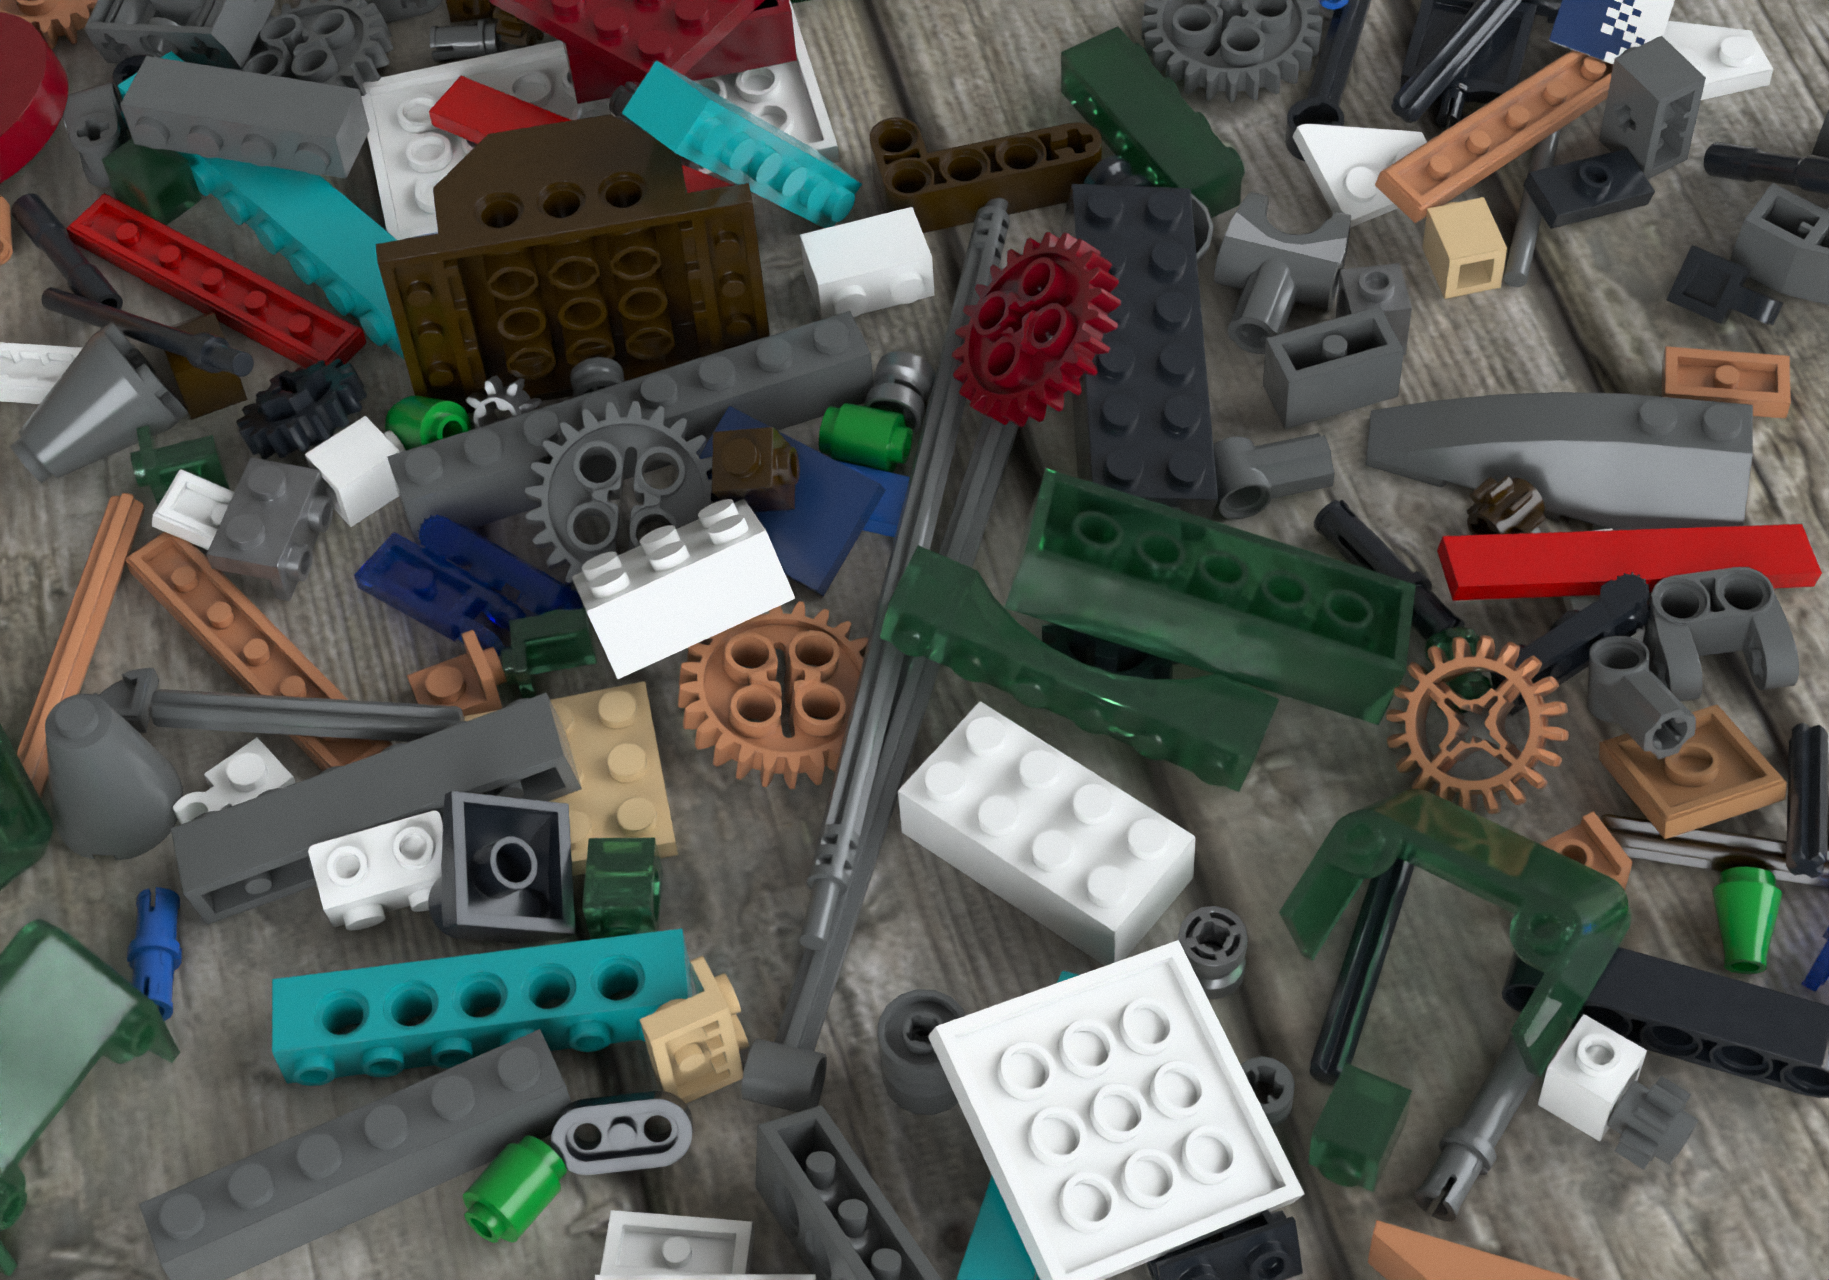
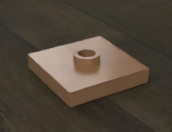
(1704, 783)

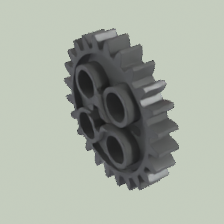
(1232, 42)
(323, 43)
(570, 497)

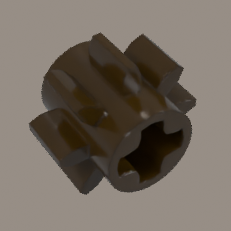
(1505, 507)

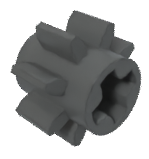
(1652, 1122)

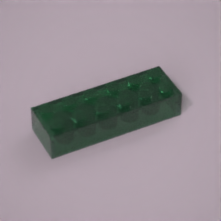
(1213, 597)

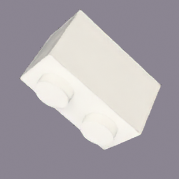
(868, 264)

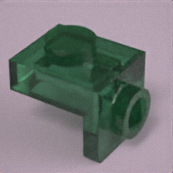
(547, 644)

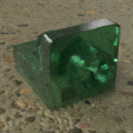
(161, 465)

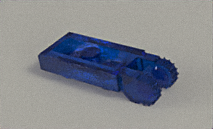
(496, 565)
(435, 591)

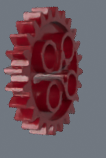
(1036, 329)

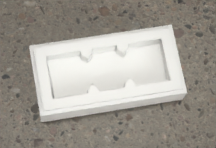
(32, 370)

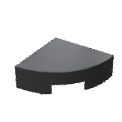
(133, 696)

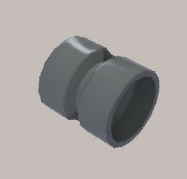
(907, 1056)

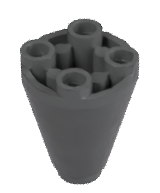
(96, 408)

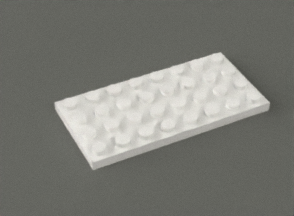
(415, 155)

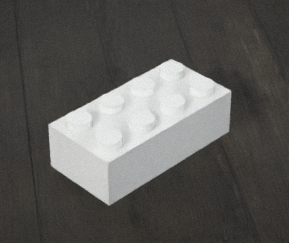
(1047, 835)

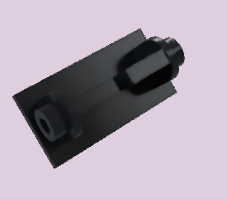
(1250, 1251)

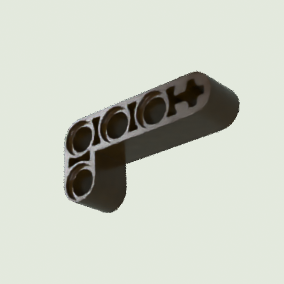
(955, 182)

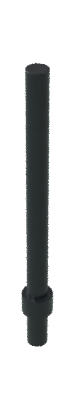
(201, 350)

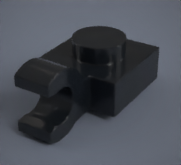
(1715, 287)

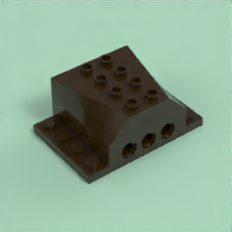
(569, 253)

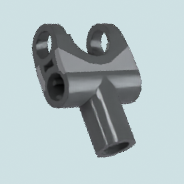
(1277, 270)

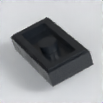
(1588, 188)

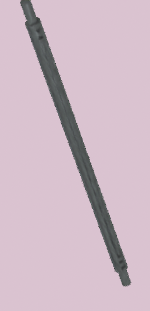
(882, 660)

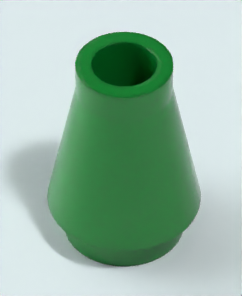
(1746, 917)

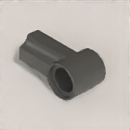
(1255, 474)
(1630, 694)

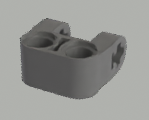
(1718, 615)

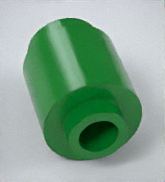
(425, 420)
(865, 437)
(514, 1190)

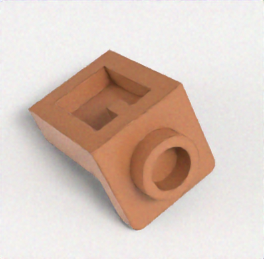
(463, 680)

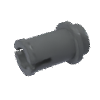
(465, 41)

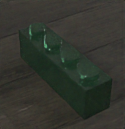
(1149, 120)

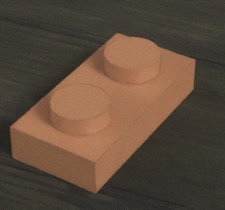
(1729, 378)

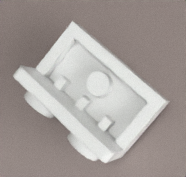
(378, 870)

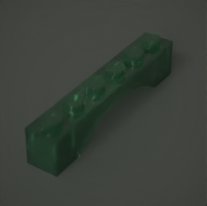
(1195, 723)

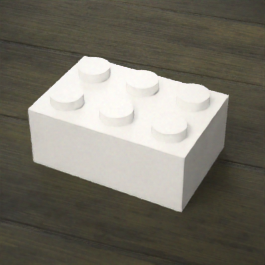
(682, 586)

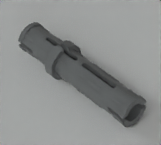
(1471, 1145)

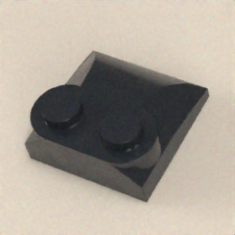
(504, 870)

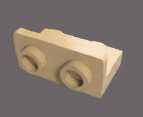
(697, 1038)

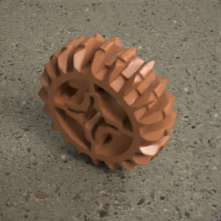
(1499, 702)

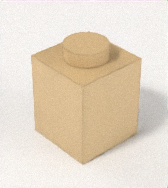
(1464, 247)

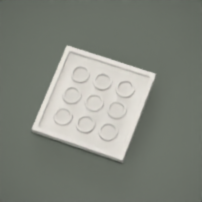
(1114, 1116)

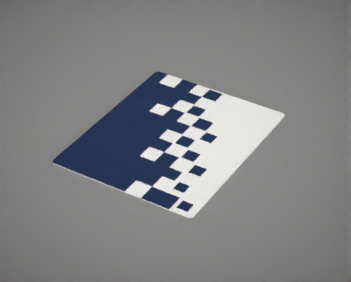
(1609, 26)

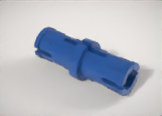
(155, 950)

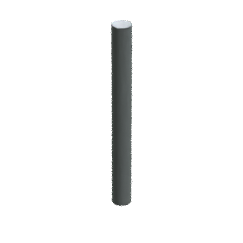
(1529, 218)

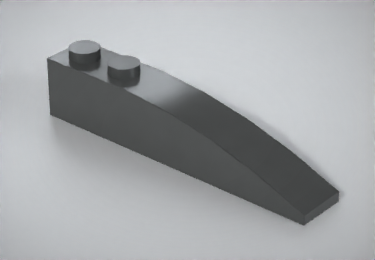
(1587, 454)

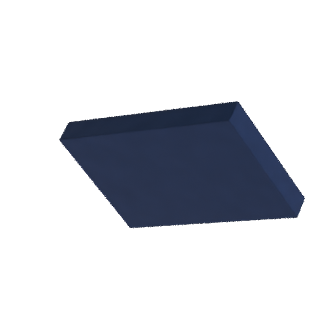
(827, 516)

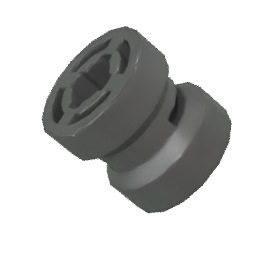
(902, 386)
(1216, 968)

